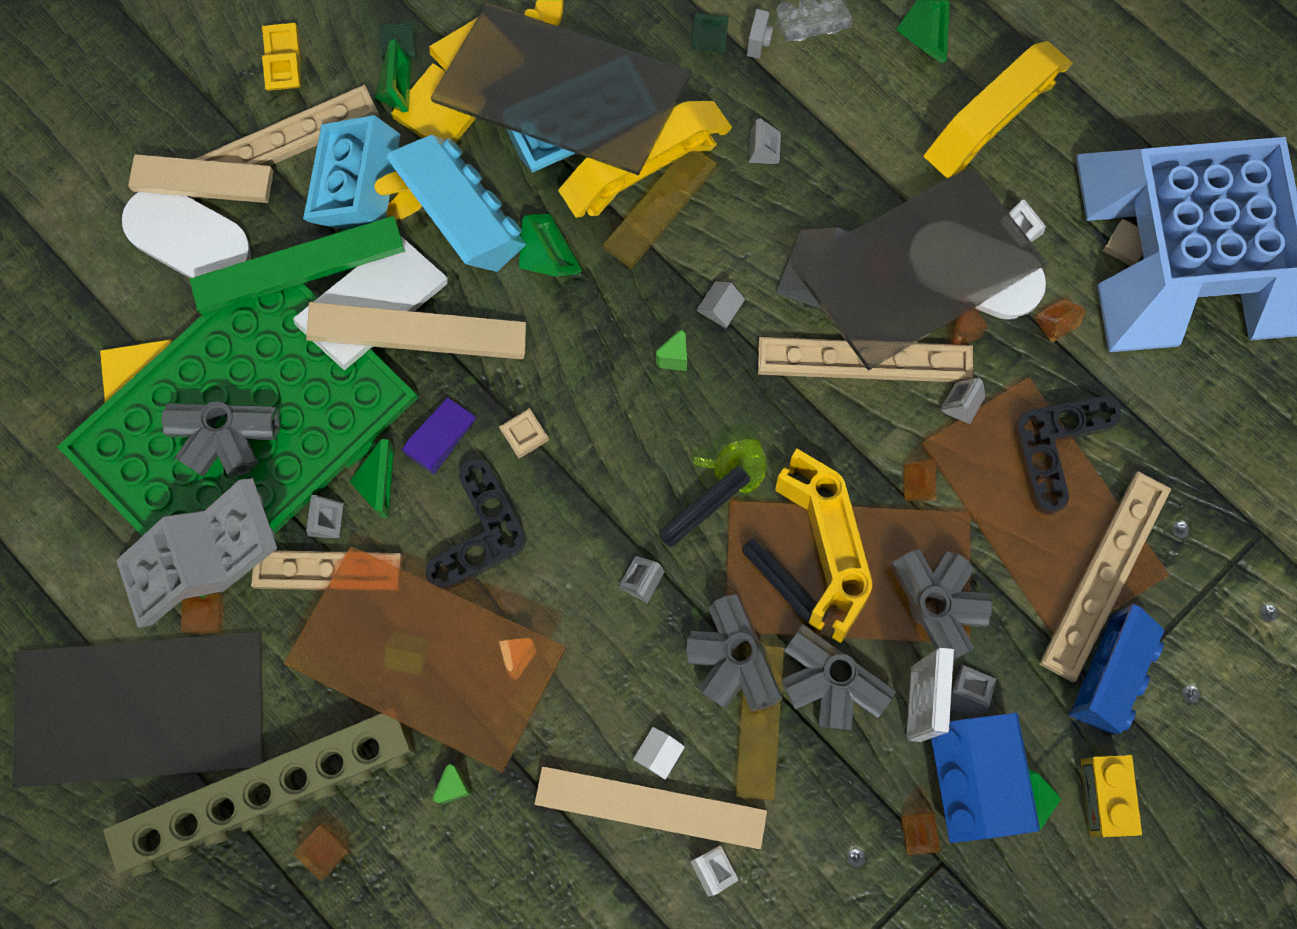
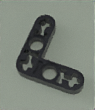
(1050, 433)
(487, 540)

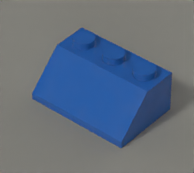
(1118, 671)
(985, 779)

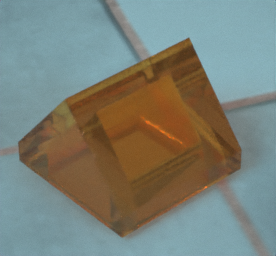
(1060, 319)
(969, 328)
(920, 481)
(921, 833)

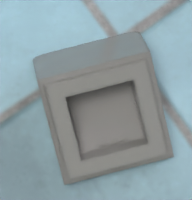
(971, 692)

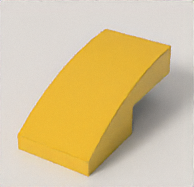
(281, 56)

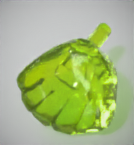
(747, 454)

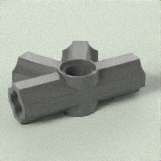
(227, 442)
(944, 588)
(723, 653)
(836, 697)

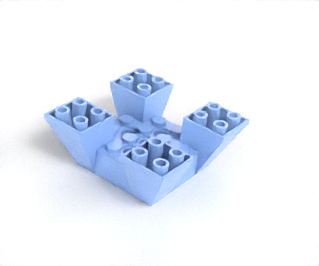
(1207, 226)

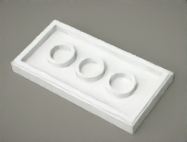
(389, 283)
(930, 696)

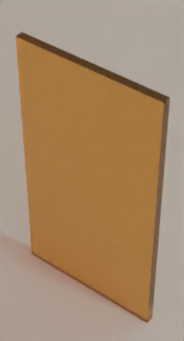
(884, 537)
(1039, 550)
(426, 658)

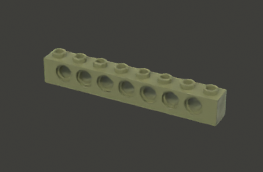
(129, 838)

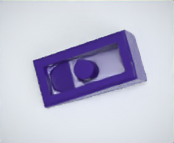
(438, 435)

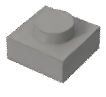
(760, 34)

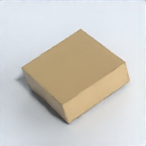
(1125, 243)
(524, 433)

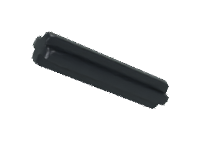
(704, 506)
(781, 579)

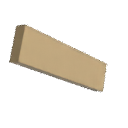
(201, 178)
(305, 569)

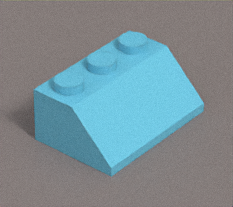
(345, 170)

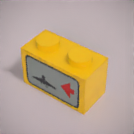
(1111, 796)

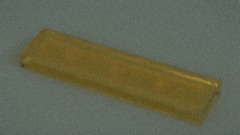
(659, 207)
(759, 739)

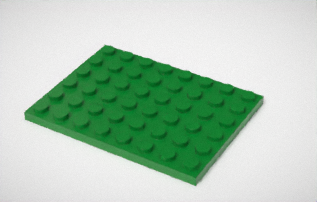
(242, 359)

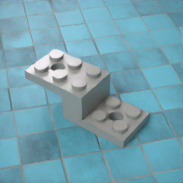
(196, 553)

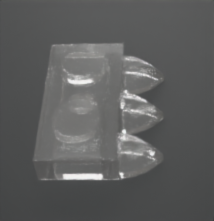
(812, 18)

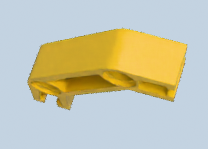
(996, 107)
(686, 130)
(835, 538)

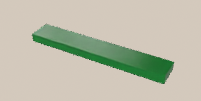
(296, 265)

